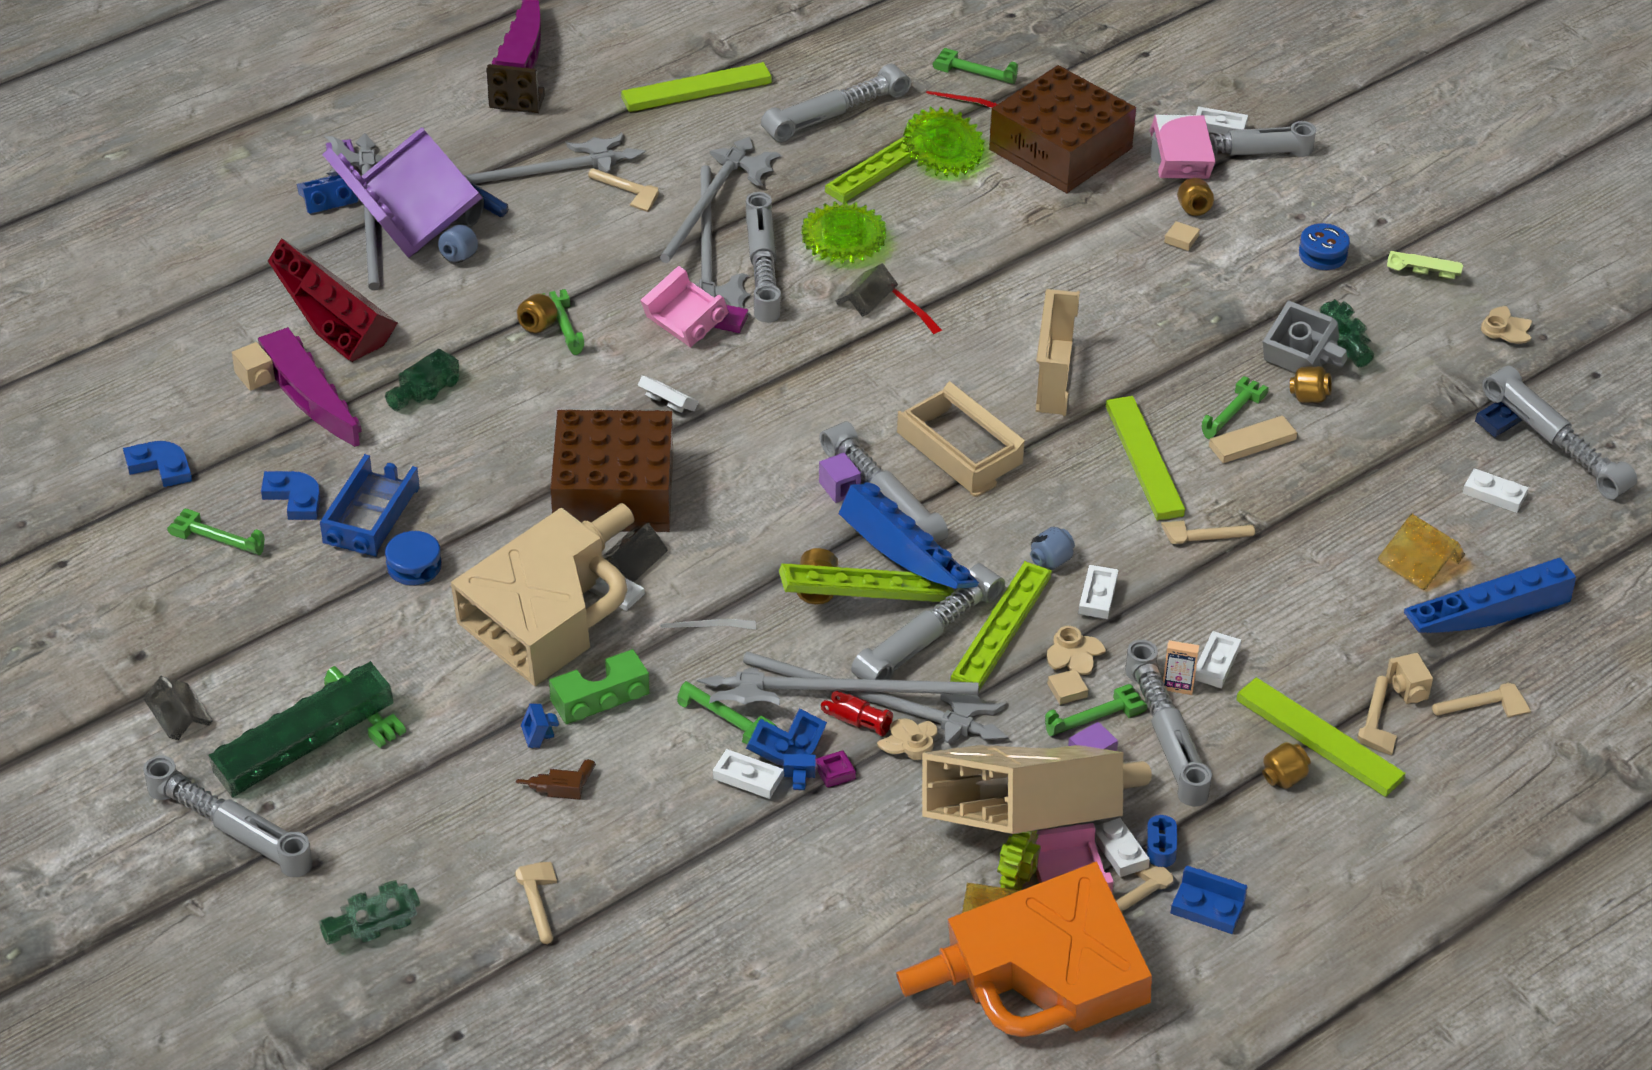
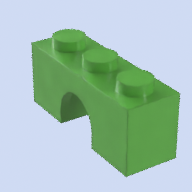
(579, 698)

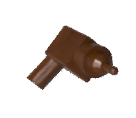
(561, 782)

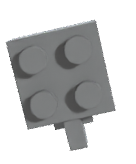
(1303, 339)

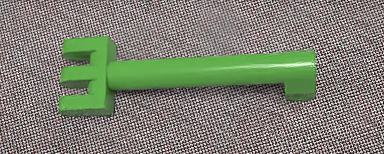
(949, 58)
(574, 341)
(1246, 392)
(189, 523)
(690, 692)
(1124, 699)
(380, 725)

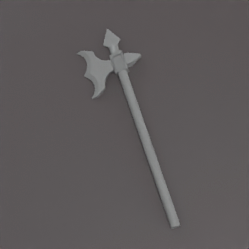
(599, 157)
(365, 160)
(731, 160)
(733, 290)
(751, 682)
(954, 723)

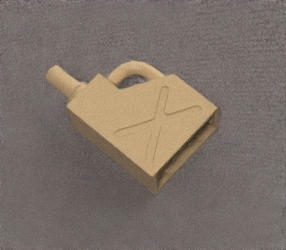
(530, 592)
(1026, 786)

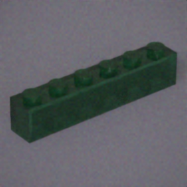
(301, 728)

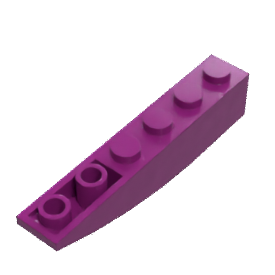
(524, 39)
(308, 385)

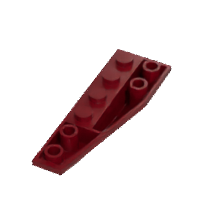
(331, 305)

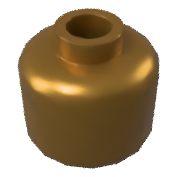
(1195, 196)
(537, 313)
(1311, 384)
(1286, 765)

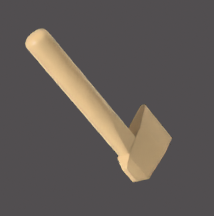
(645, 195)
(1178, 534)
(1508, 694)
(1370, 735)
(531, 876)
(1155, 879)

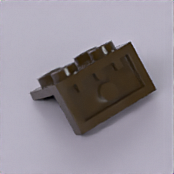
(514, 88)

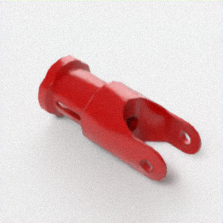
(858, 712)

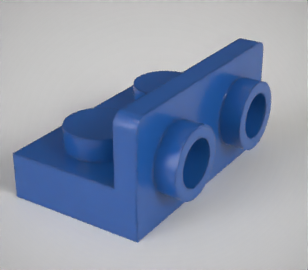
(326, 193)
(1209, 899)

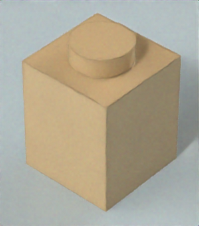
(253, 366)

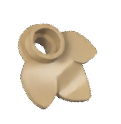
(1502, 325)
(1074, 650)
(909, 738)

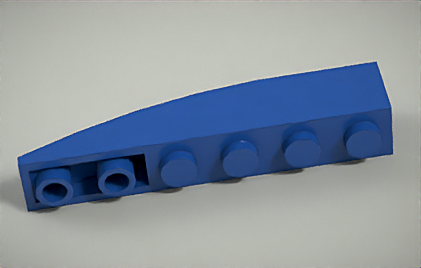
(900, 538)
(1496, 600)

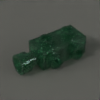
(1351, 332)
(424, 380)
(376, 913)

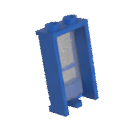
(367, 507)

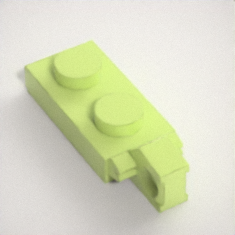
(1424, 264)

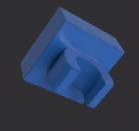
(538, 725)
(799, 767)

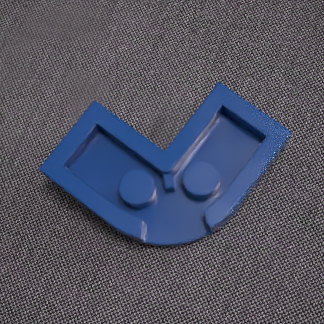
(159, 455)
(297, 488)
(774, 742)

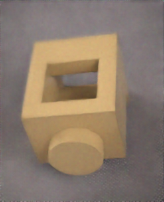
(1410, 677)

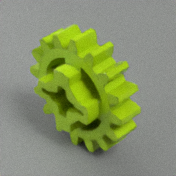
(1018, 860)

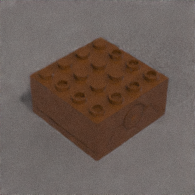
(1062, 128)
(614, 460)

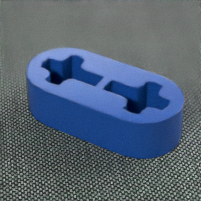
(1166, 840)

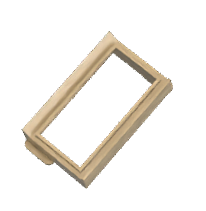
(1055, 350)
(974, 477)

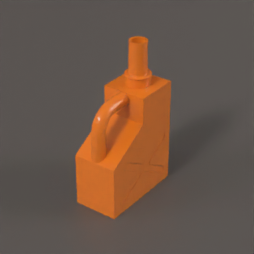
(1050, 943)

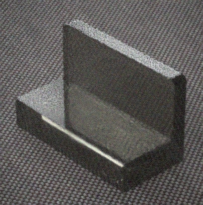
(869, 289)
(636, 551)
(175, 706)

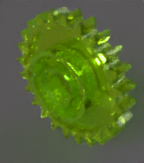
(943, 142)
(843, 232)

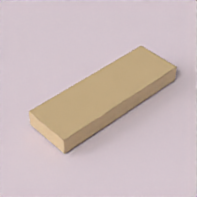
(1252, 439)

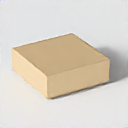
(1181, 235)
(1067, 686)

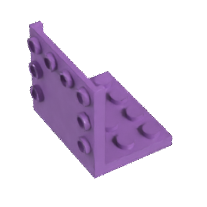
(410, 190)

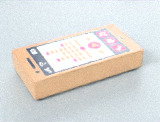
(1180, 667)

